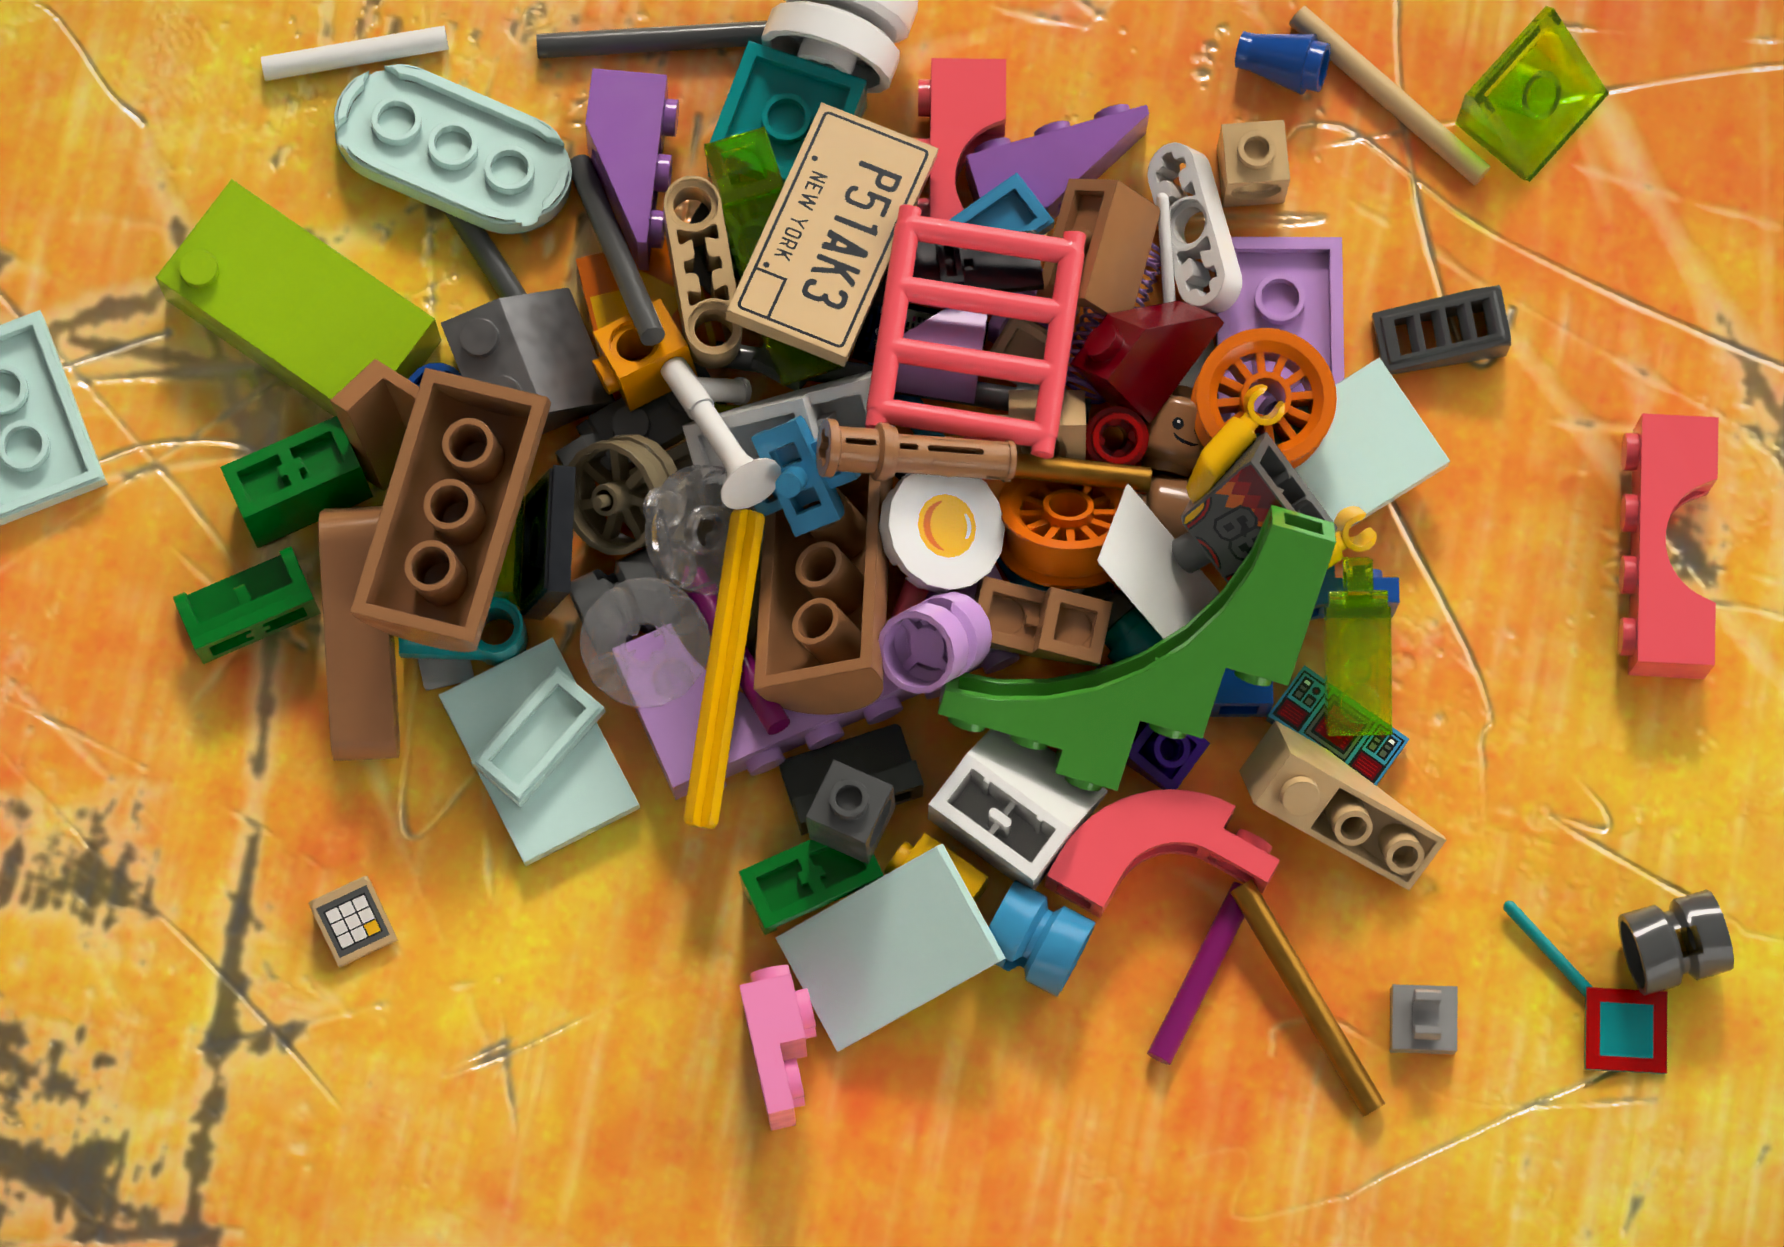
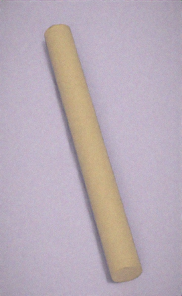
(1393, 98)

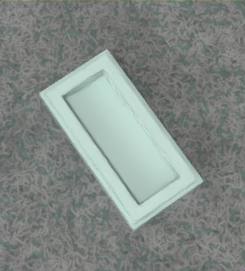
(538, 736)

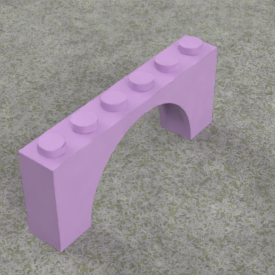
(675, 724)

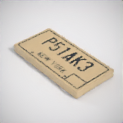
(830, 234)

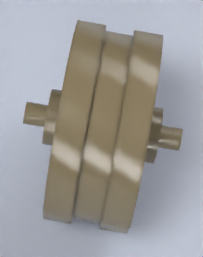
(618, 492)

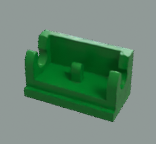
(296, 480)
(247, 606)
(803, 881)

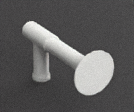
(748, 479)

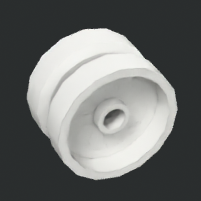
(844, 35)

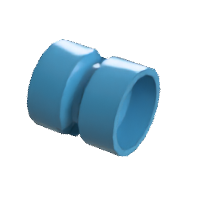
(1038, 938)

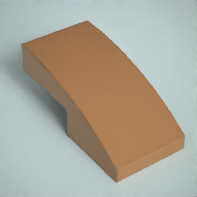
(1044, 623)

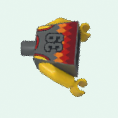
(1234, 489)

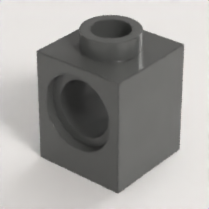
(850, 811)

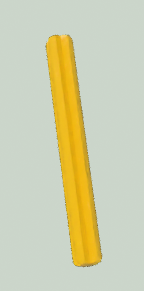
(724, 669)

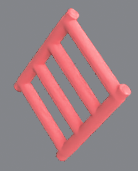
(1056, 312)

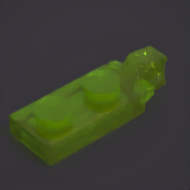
(1358, 655)

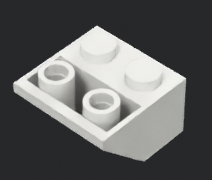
(1011, 807)

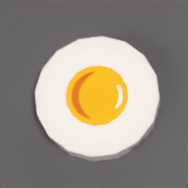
(942, 530)

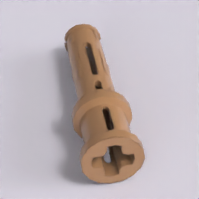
(886, 452)

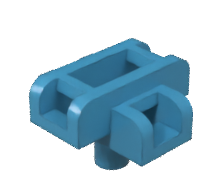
(799, 480)

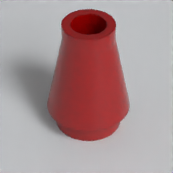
(1134, 436)

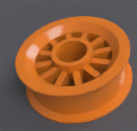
(1287, 351)
(1056, 531)

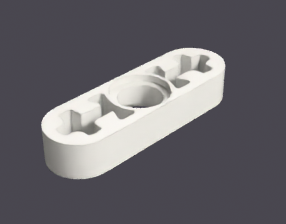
(1215, 242)

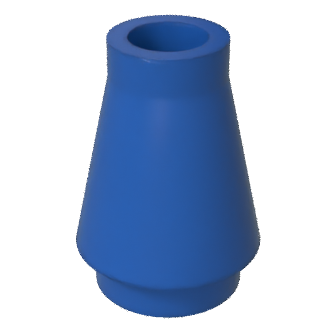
(1286, 59)

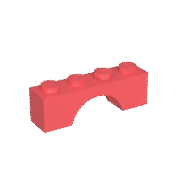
(964, 110)
(1668, 623)

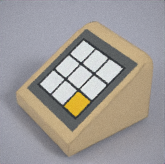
(353, 921)

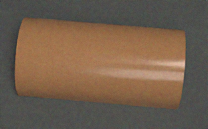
(450, 511)
(824, 607)

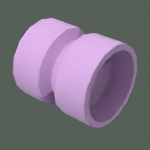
(934, 642)

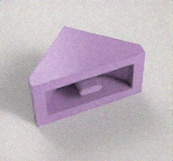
(947, 328)

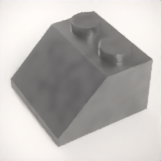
(534, 347)

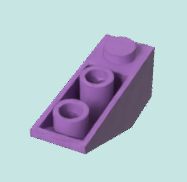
(626, 142)
(1057, 154)

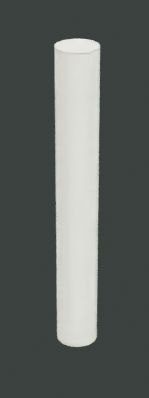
(354, 53)

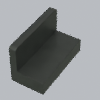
(876, 753)

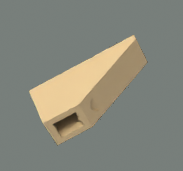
(1338, 806)

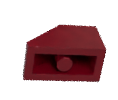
(1145, 353)

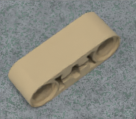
(681, 240)

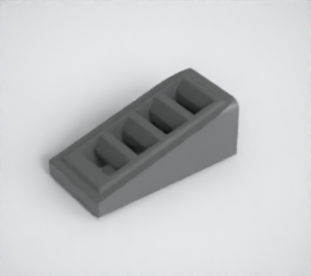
(1461, 304)

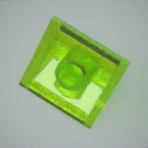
(1532, 97)

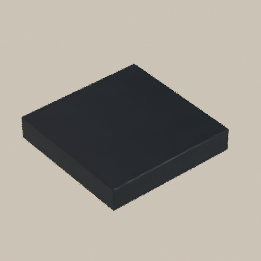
(547, 543)

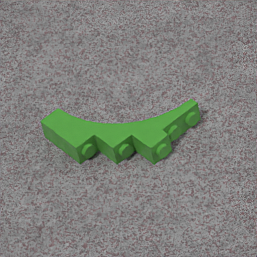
(1095, 714)

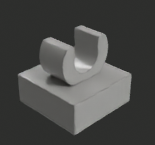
(1423, 1019)

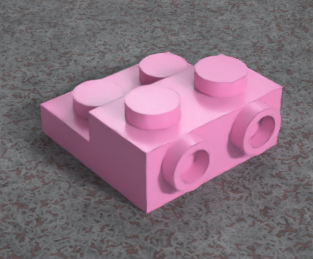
(778, 1030)

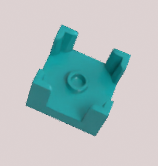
(784, 97)

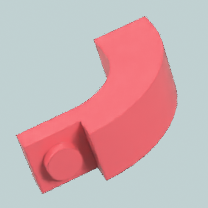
(1152, 826)

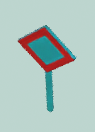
(1621, 1025)

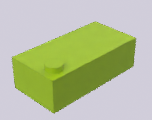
(291, 299)

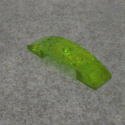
(749, 186)

